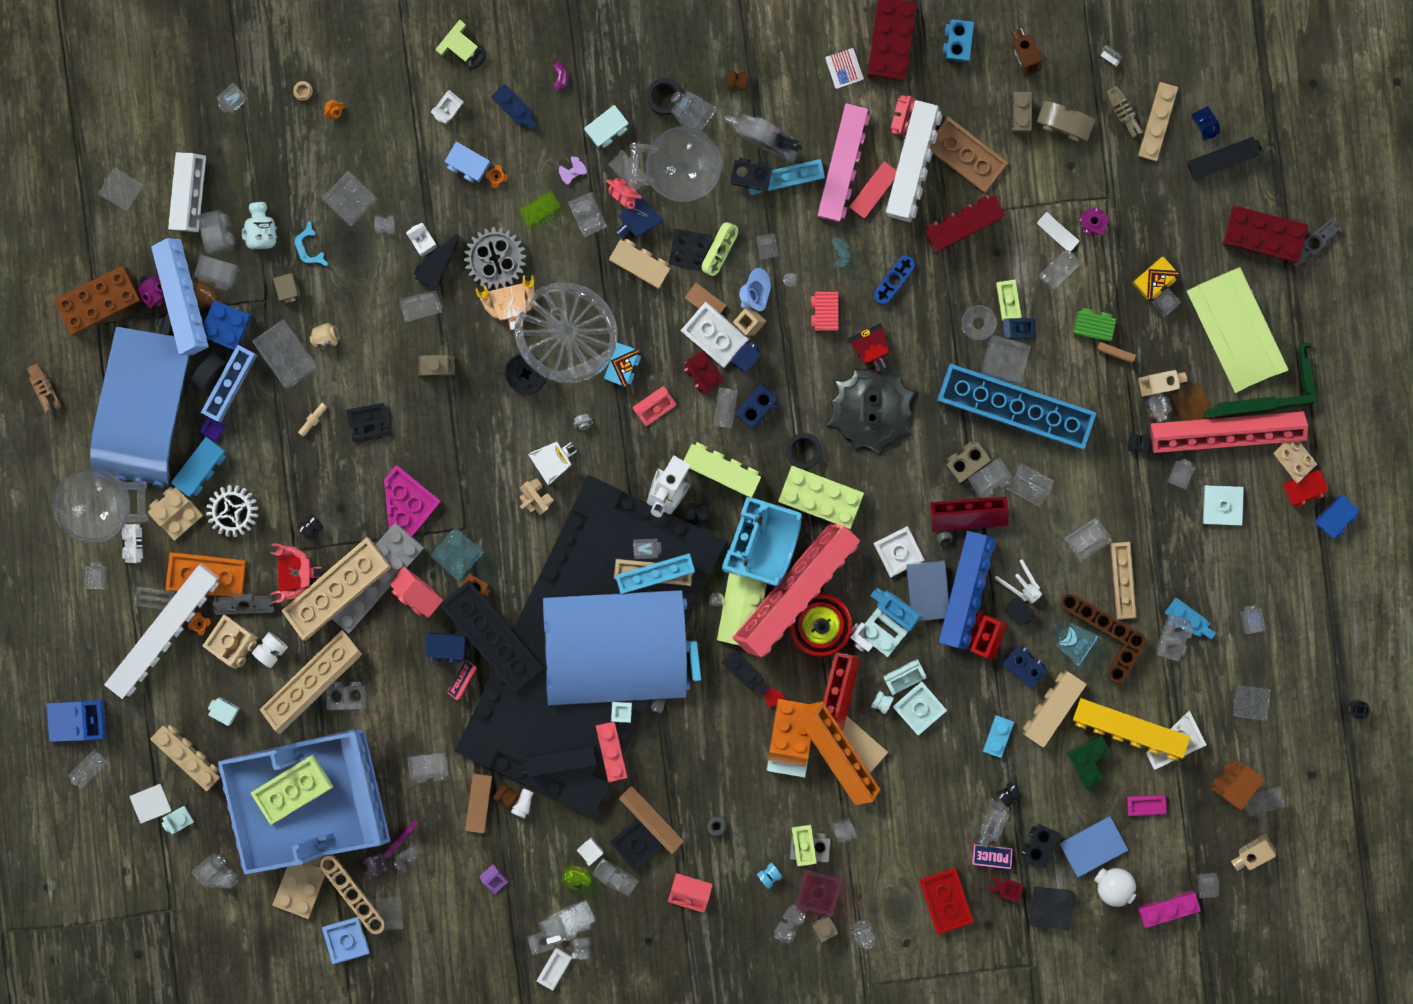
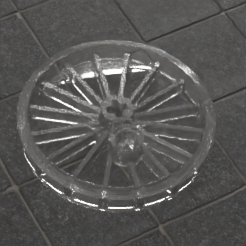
(586, 369)

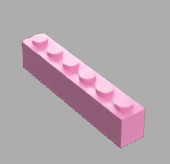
(842, 163)

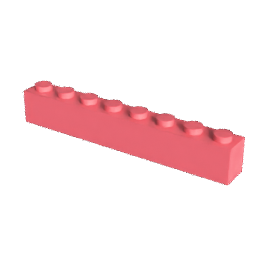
(1228, 432)

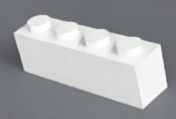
(187, 192)

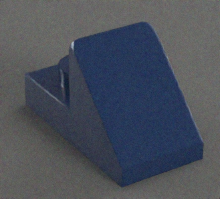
(1018, 328)

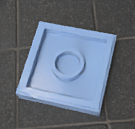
(345, 940)

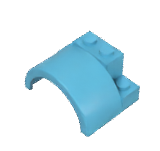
(766, 546)

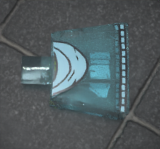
(1074, 642)

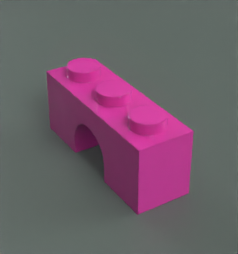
(1164, 911)

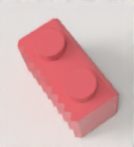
(825, 311)

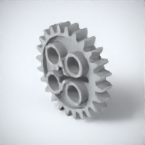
(479, 263)

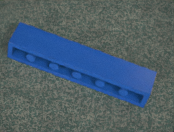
(967, 590)

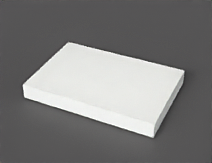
(715, 334)

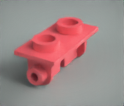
(905, 107)
(623, 192)

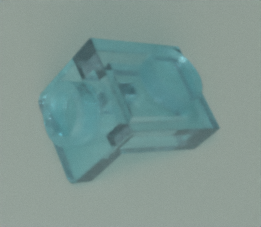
(841, 248)

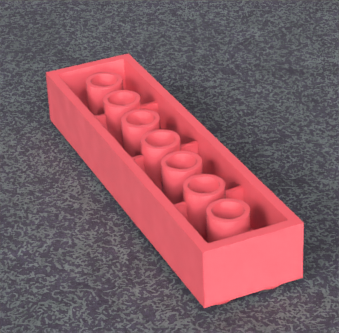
(796, 589)

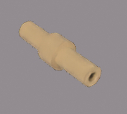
(312, 419)

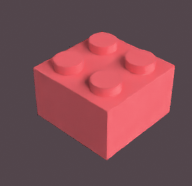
(415, 592)

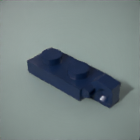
(514, 107)

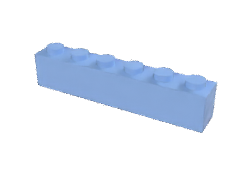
(179, 296)

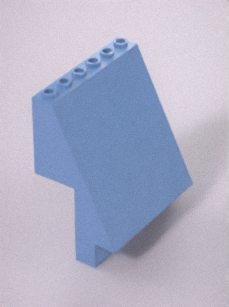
(333, 823)

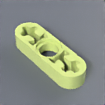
(713, 251)

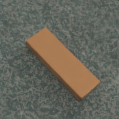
(478, 803)

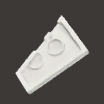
(1186, 726)

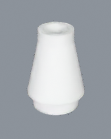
(522, 804)

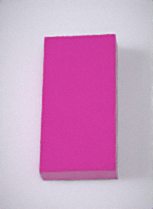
(1146, 805)

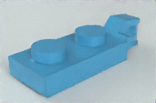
(896, 609)
(1198, 623)

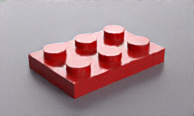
(946, 900)

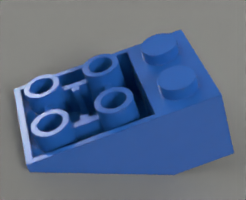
(76, 720)

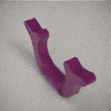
(401, 837)

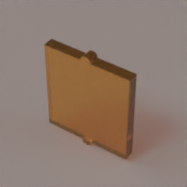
(1191, 402)

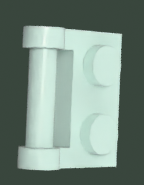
(880, 638)

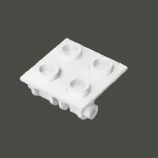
(130, 552)

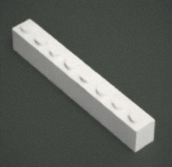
(162, 630)

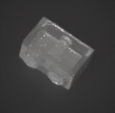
(216, 271)
(989, 477)
(428, 766)

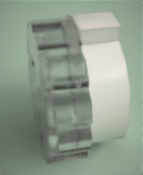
(1110, 55)

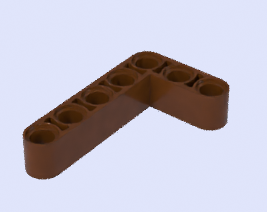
(1109, 629)

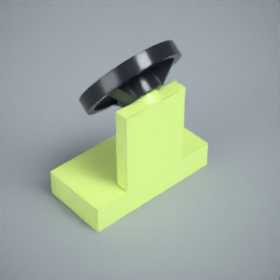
(462, 46)

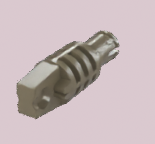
(1124, 110)

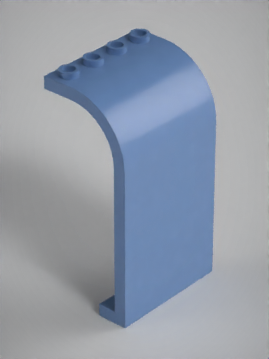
(138, 407)

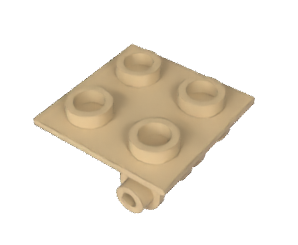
(1295, 459)

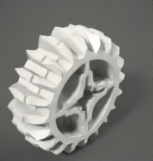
(228, 503)

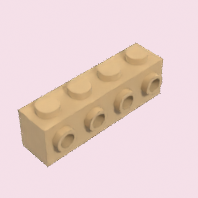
(186, 757)

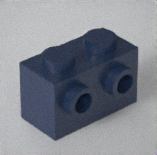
(1024, 666)

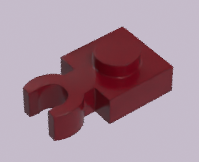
(1009, 889)

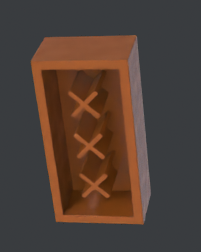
(98, 300)
(1237, 784)

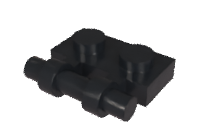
(366, 416)

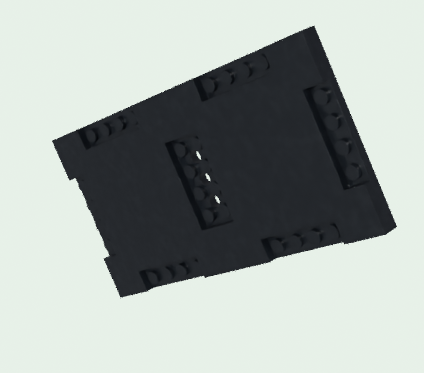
(581, 564)

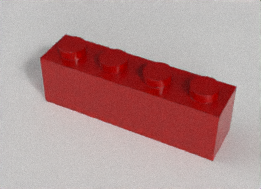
(841, 686)

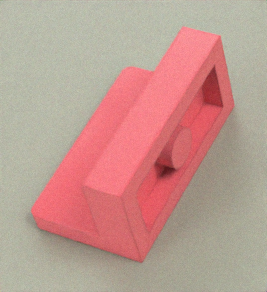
(690, 893)

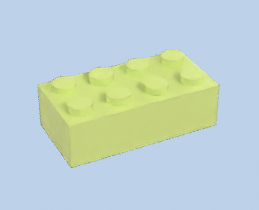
(820, 497)

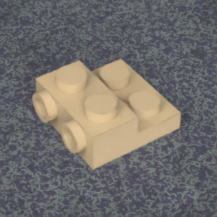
(174, 512)
(230, 642)

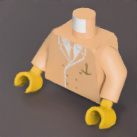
(507, 301)

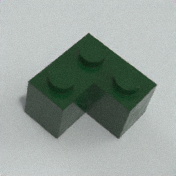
(1083, 759)

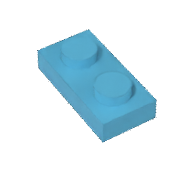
(998, 736)

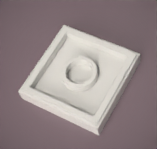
(898, 551)

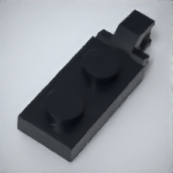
(744, 671)

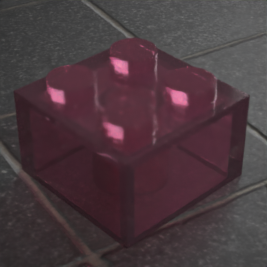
(818, 891)

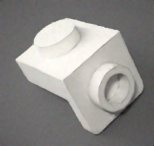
(447, 107)
(421, 239)
(860, 642)

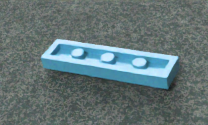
(792, 175)
(655, 573)

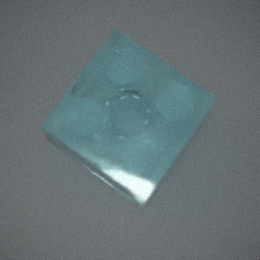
(457, 553)

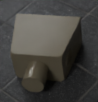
(436, 365)

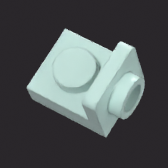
(177, 820)

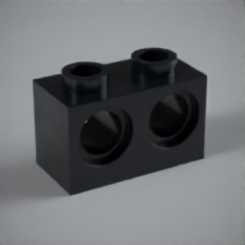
(750, 180)
(1046, 847)

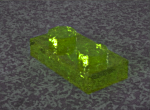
(540, 208)

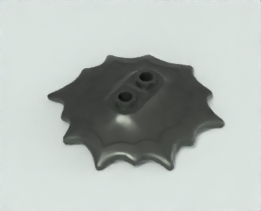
(853, 409)

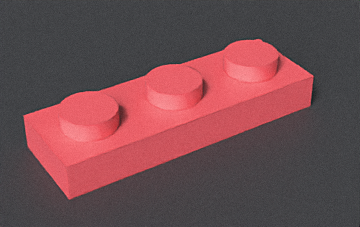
(611, 751)

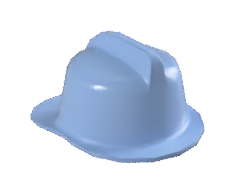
(756, 290)

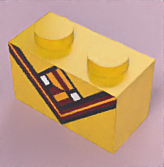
(1155, 278)

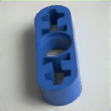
(889, 294)

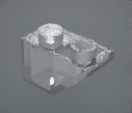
(615, 877)

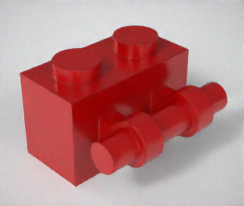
(988, 636)

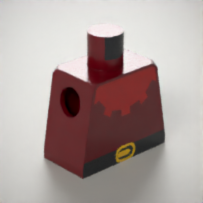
(871, 346)

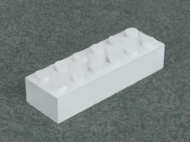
(913, 161)

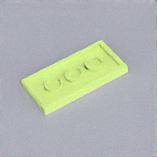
(291, 789)

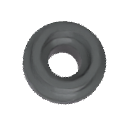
(712, 831)

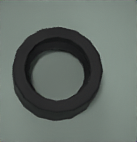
(653, 86)
(208, 371)
(803, 436)

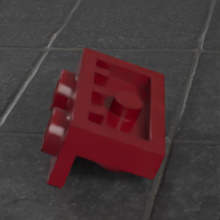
(703, 372)

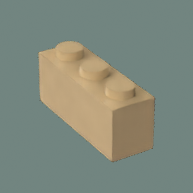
(640, 263)

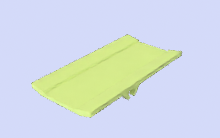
(1237, 329)

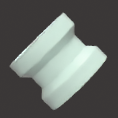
(882, 702)

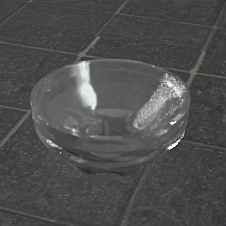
(988, 318)

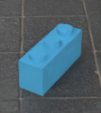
(199, 467)

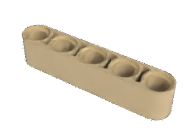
(356, 902)

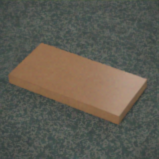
(967, 155)

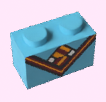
(622, 365)

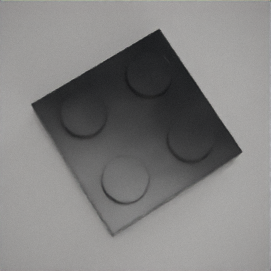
(636, 844)

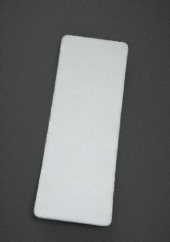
(1057, 232)

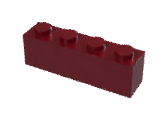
(969, 514)

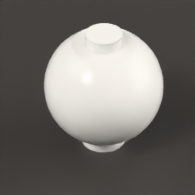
(1116, 887)

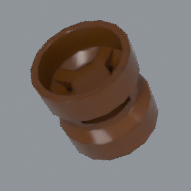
(737, 80)
(507, 796)

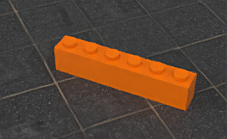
(838, 753)

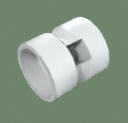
(269, 650)

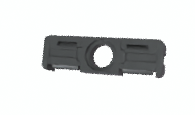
(1323, 235)
(231, 605)

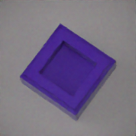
(212, 429)

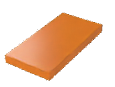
(229, 570)

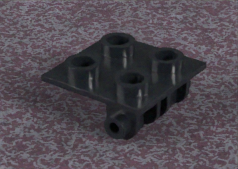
(689, 248)

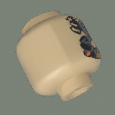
(324, 336)

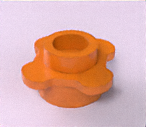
(333, 109)
(496, 171)
(194, 624)

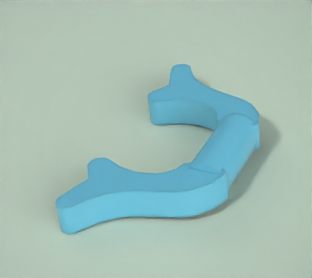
(301, 250)

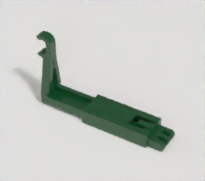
(1269, 404)

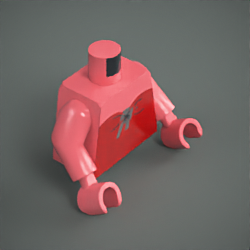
(293, 572)

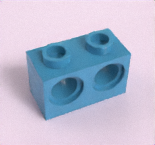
(963, 41)

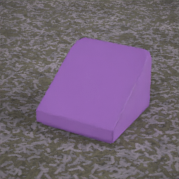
(493, 879)

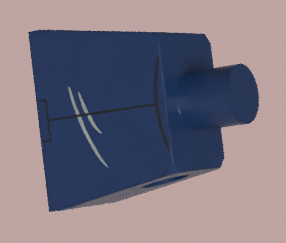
(638, 219)

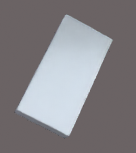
(554, 968)

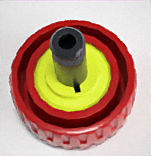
(822, 626)

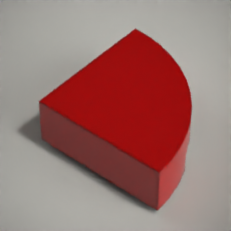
(772, 697)

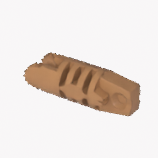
(43, 388)

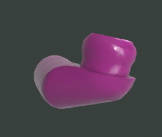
(562, 77)

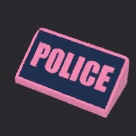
(992, 856)

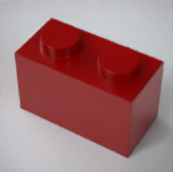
(1309, 486)

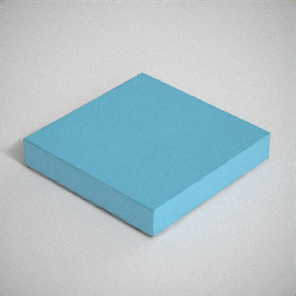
(694, 661)

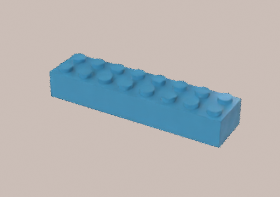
(1016, 406)

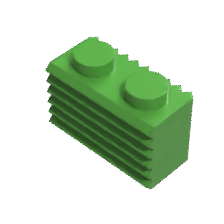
(1094, 326)

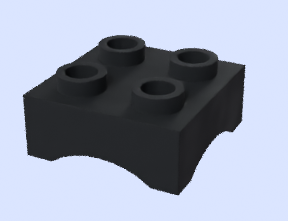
(1051, 908)

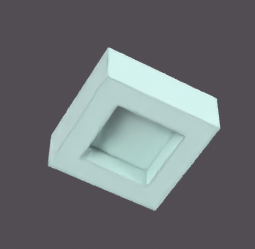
(621, 712)

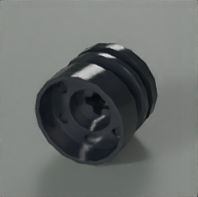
(513, 375)

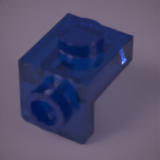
(1206, 123)

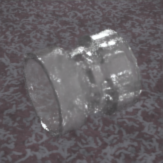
(382, 224)
(581, 948)

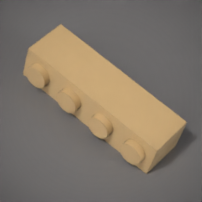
(1054, 709)

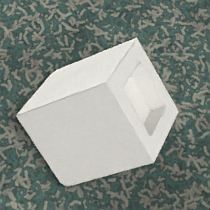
(590, 851)

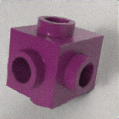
(1100, 221)
(152, 292)

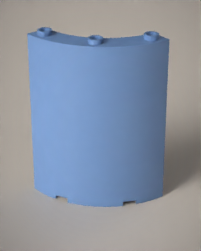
(615, 647)

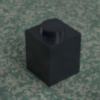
(1019, 611)

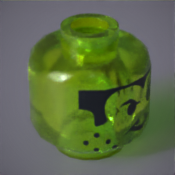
(576, 878)

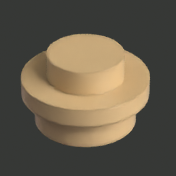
(302, 91)

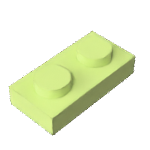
(1008, 299)
(804, 845)

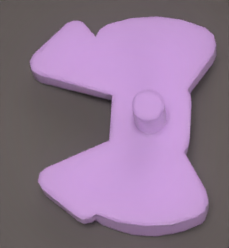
(578, 169)

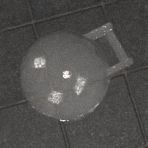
(678, 164)
(96, 504)

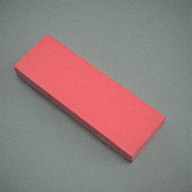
(873, 190)

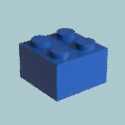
(226, 325)

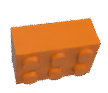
(789, 739)

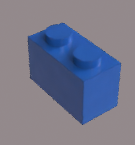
(1337, 516)

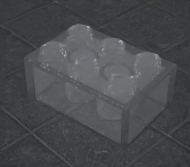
(285, 354)

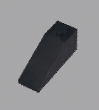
(435, 265)

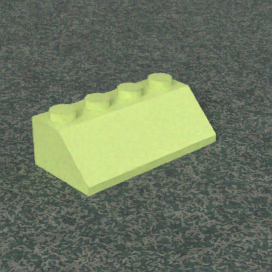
(721, 470)
(741, 600)

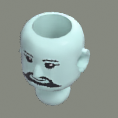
(259, 230)

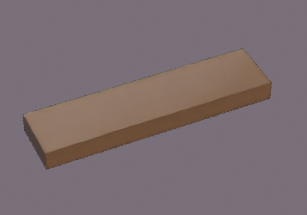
(651, 819)

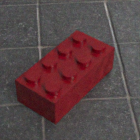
(891, 39)
(964, 224)
(1265, 234)

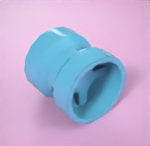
(773, 872)

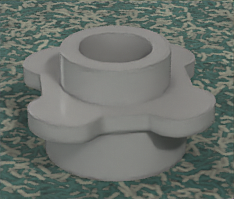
(582, 422)

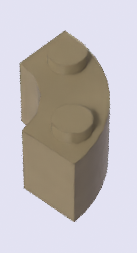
(1066, 121)

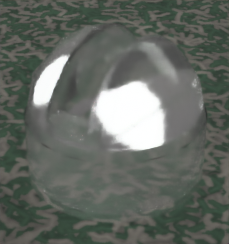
(790, 280)
(716, 600)

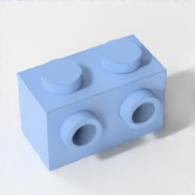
(467, 162)

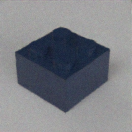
(445, 646)

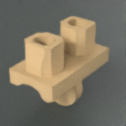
(532, 499)

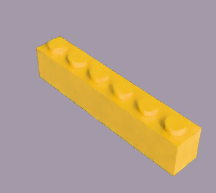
(1130, 728)

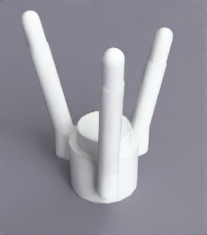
(1031, 591)

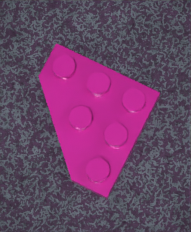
(407, 501)

